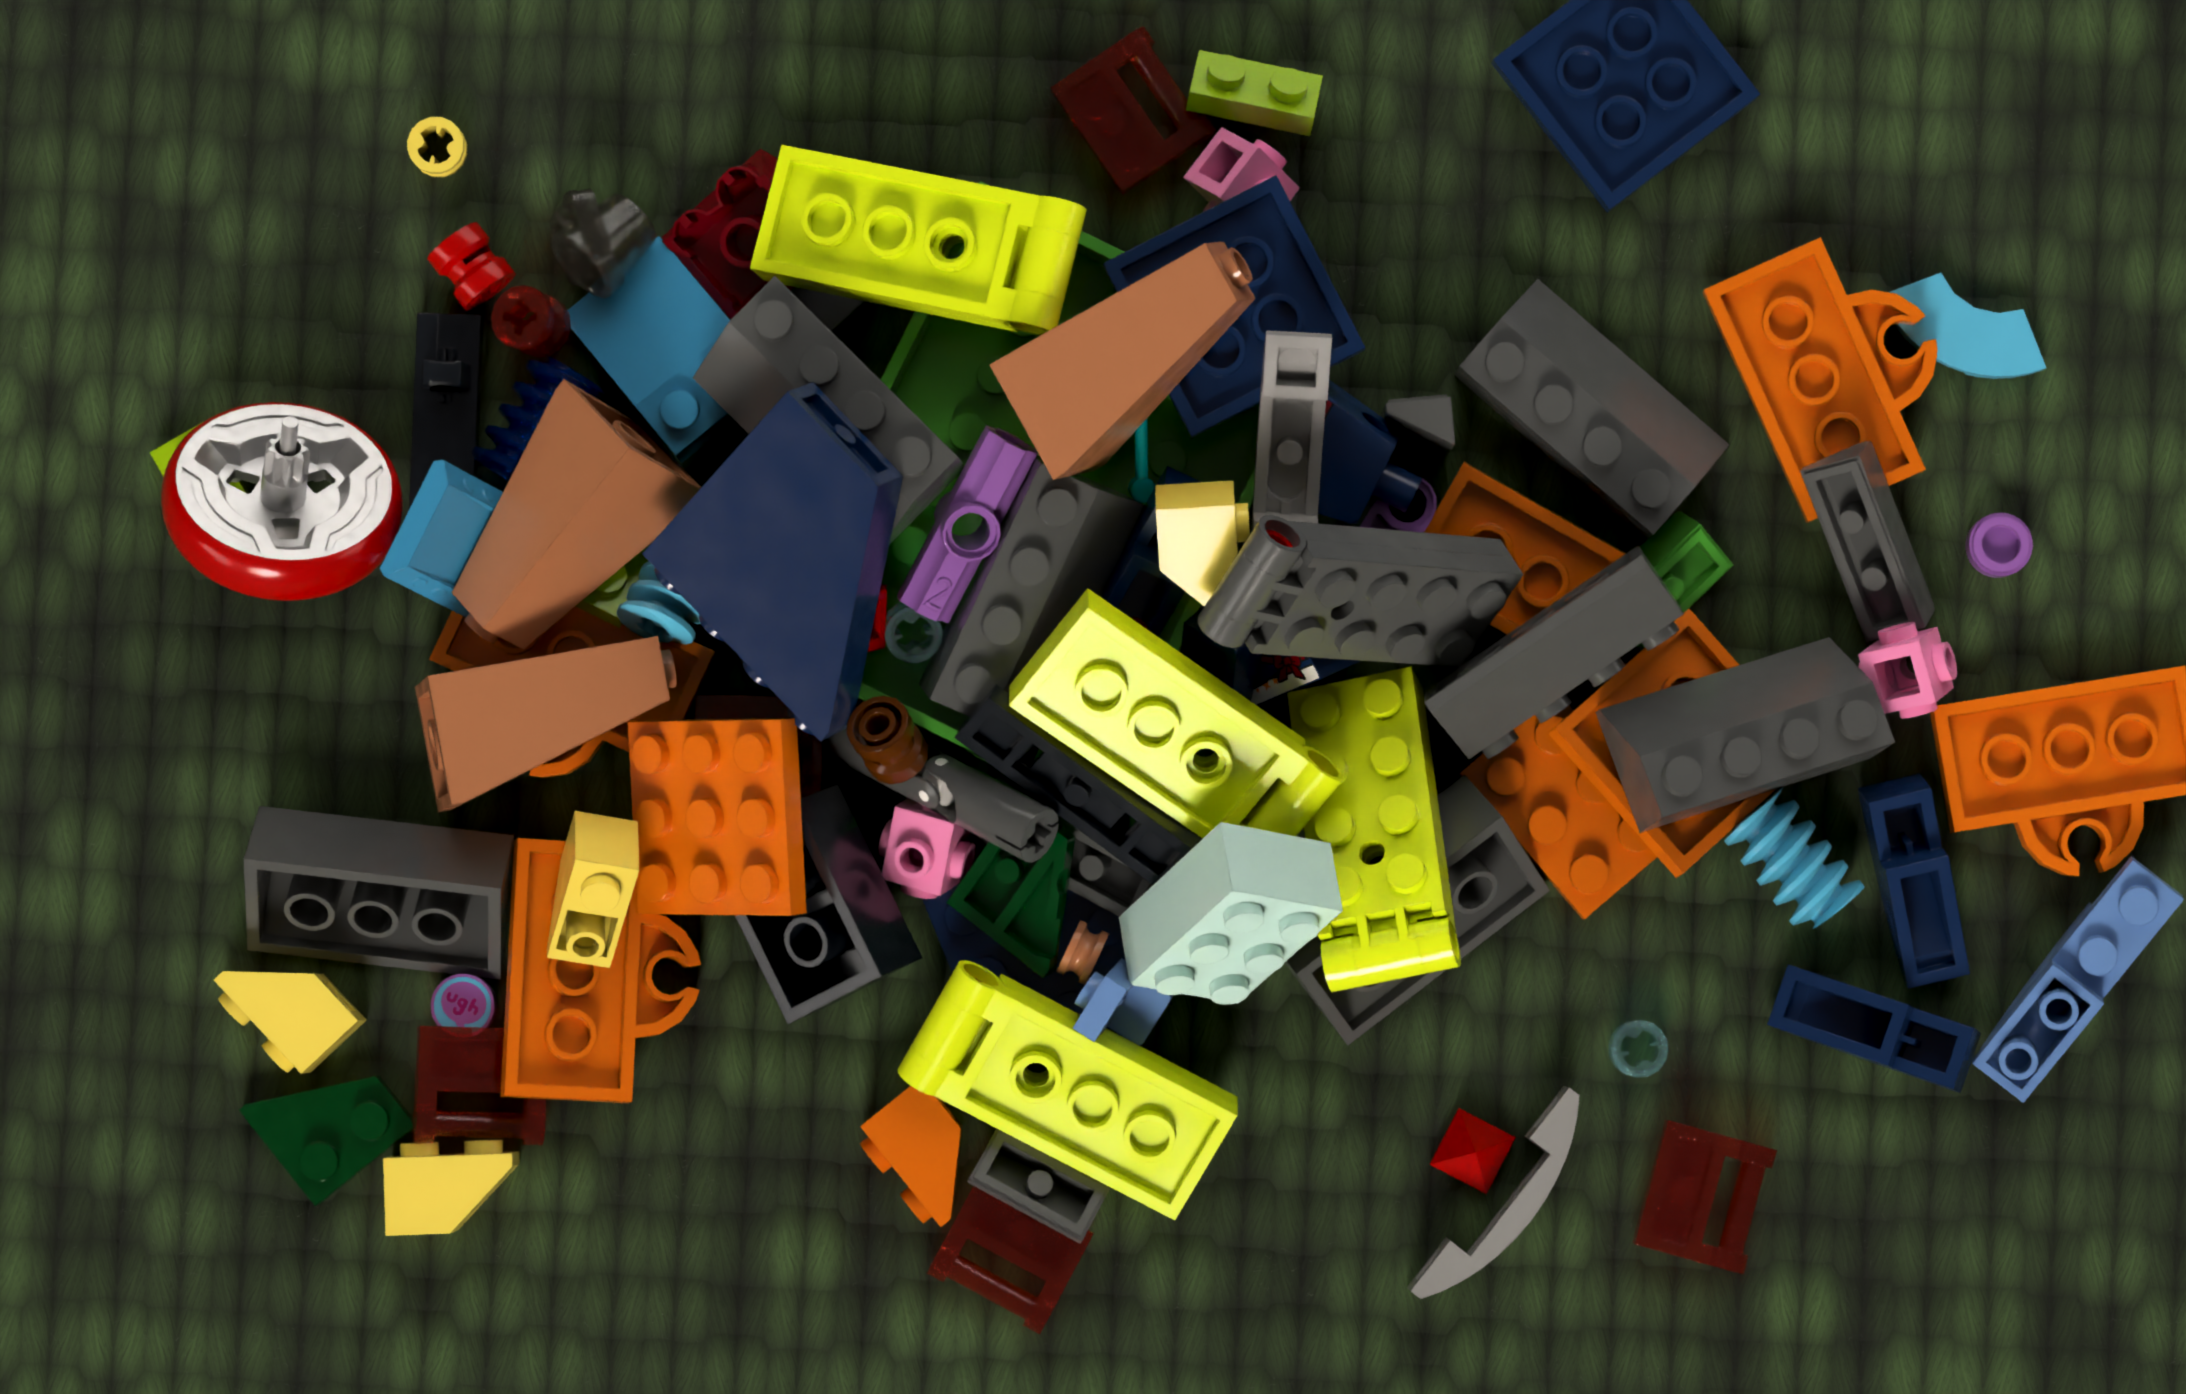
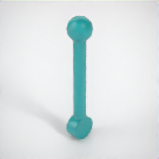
(1141, 486)

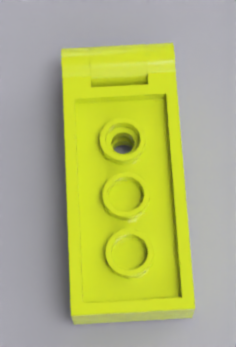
(889, 233)
(1149, 709)
(1400, 909)
(1095, 1107)

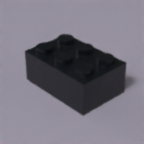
(850, 924)

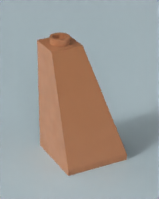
(1113, 364)
(569, 517)
(521, 713)

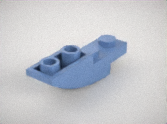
(2076, 978)

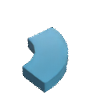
(1969, 337)

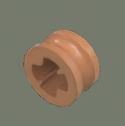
(1082, 952)

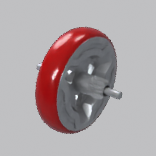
(282, 535)

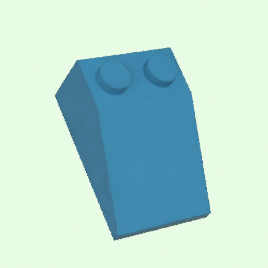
(653, 343)

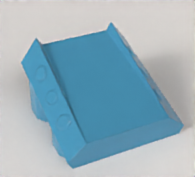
(440, 533)

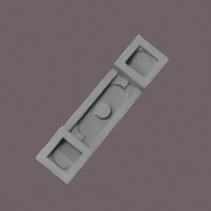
(1291, 425)
(1553, 1135)

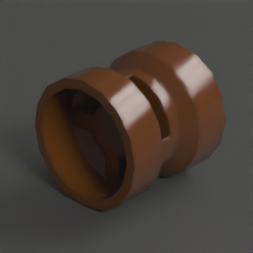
(887, 739)

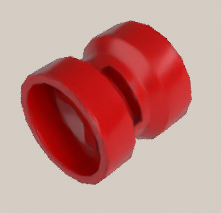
(471, 266)

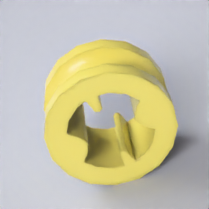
(417, 145)

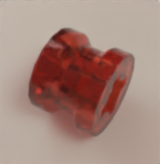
(542, 333)

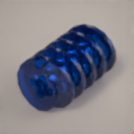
(524, 419)

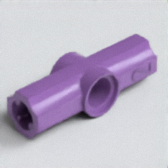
(983, 488)

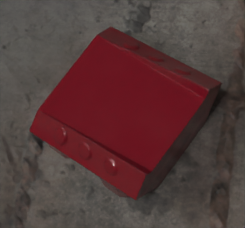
(722, 233)

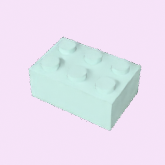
(1230, 913)

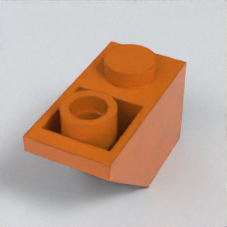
(923, 1146)

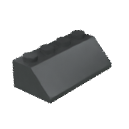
(783, 346)
(1591, 410)
(1049, 551)
(1553, 654)
(1743, 732)
(1488, 887)
(378, 892)

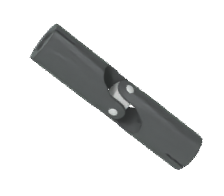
(969, 800)

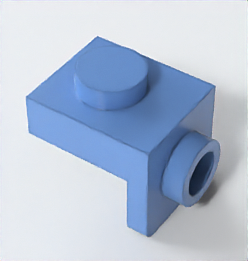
(1118, 1005)

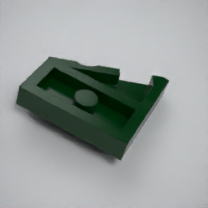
(1020, 900)
(330, 1131)

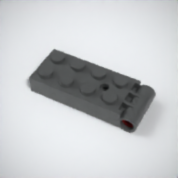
(1360, 593)

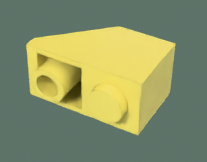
(1199, 533)
(593, 888)
(296, 1012)
(441, 1191)

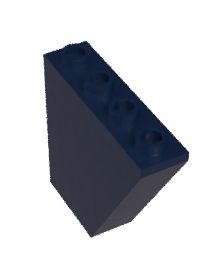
(790, 555)

